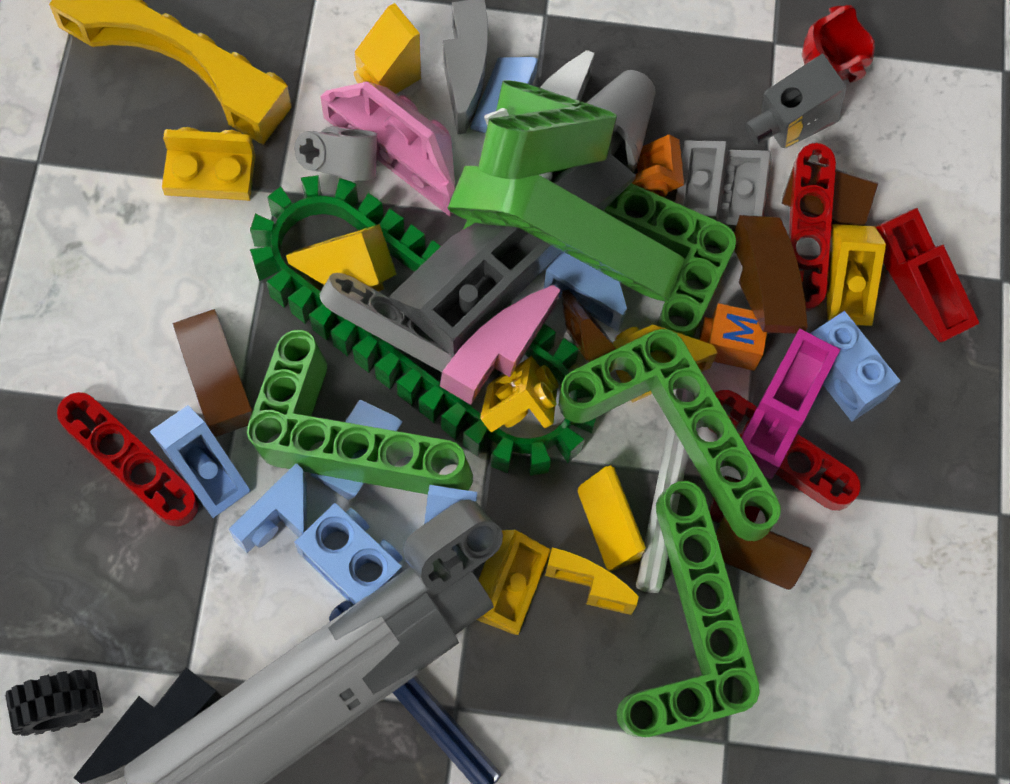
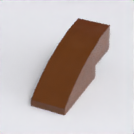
(770, 274)
(213, 373)

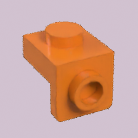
(660, 166)

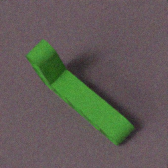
(543, 133)
(569, 226)
(698, 264)
(683, 417)
(341, 439)
(701, 625)

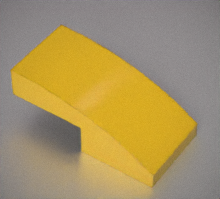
(605, 588)

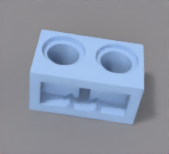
(859, 373)
(341, 565)

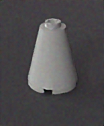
(632, 100)

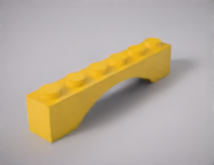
(250, 98)

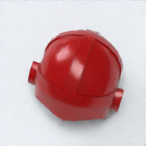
(842, 42)

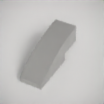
(466, 59)

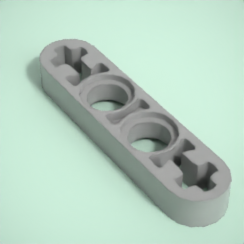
(381, 318)

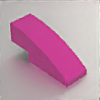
(788, 400)

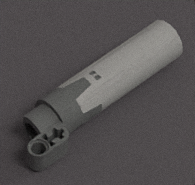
(339, 667)

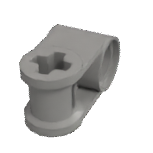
(339, 152)

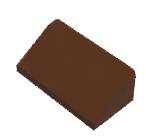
(851, 196)
(584, 329)
(770, 558)

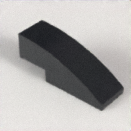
(146, 726)

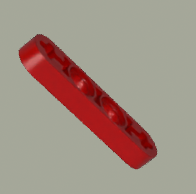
(817, 227)
(130, 456)
(834, 468)

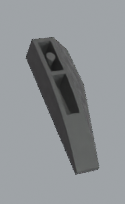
(492, 264)

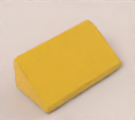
(611, 519)
(512, 579)

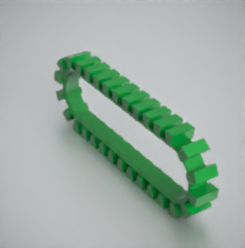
(344, 336)

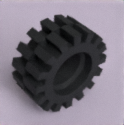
(53, 702)

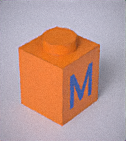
(734, 336)

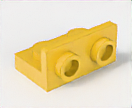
(208, 164)
(511, 397)

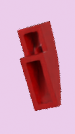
(926, 276)

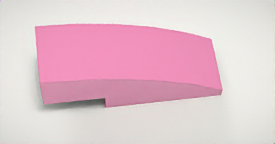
(498, 344)

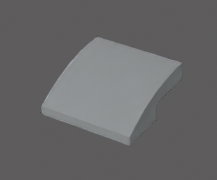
(724, 181)

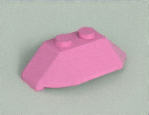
(406, 140)

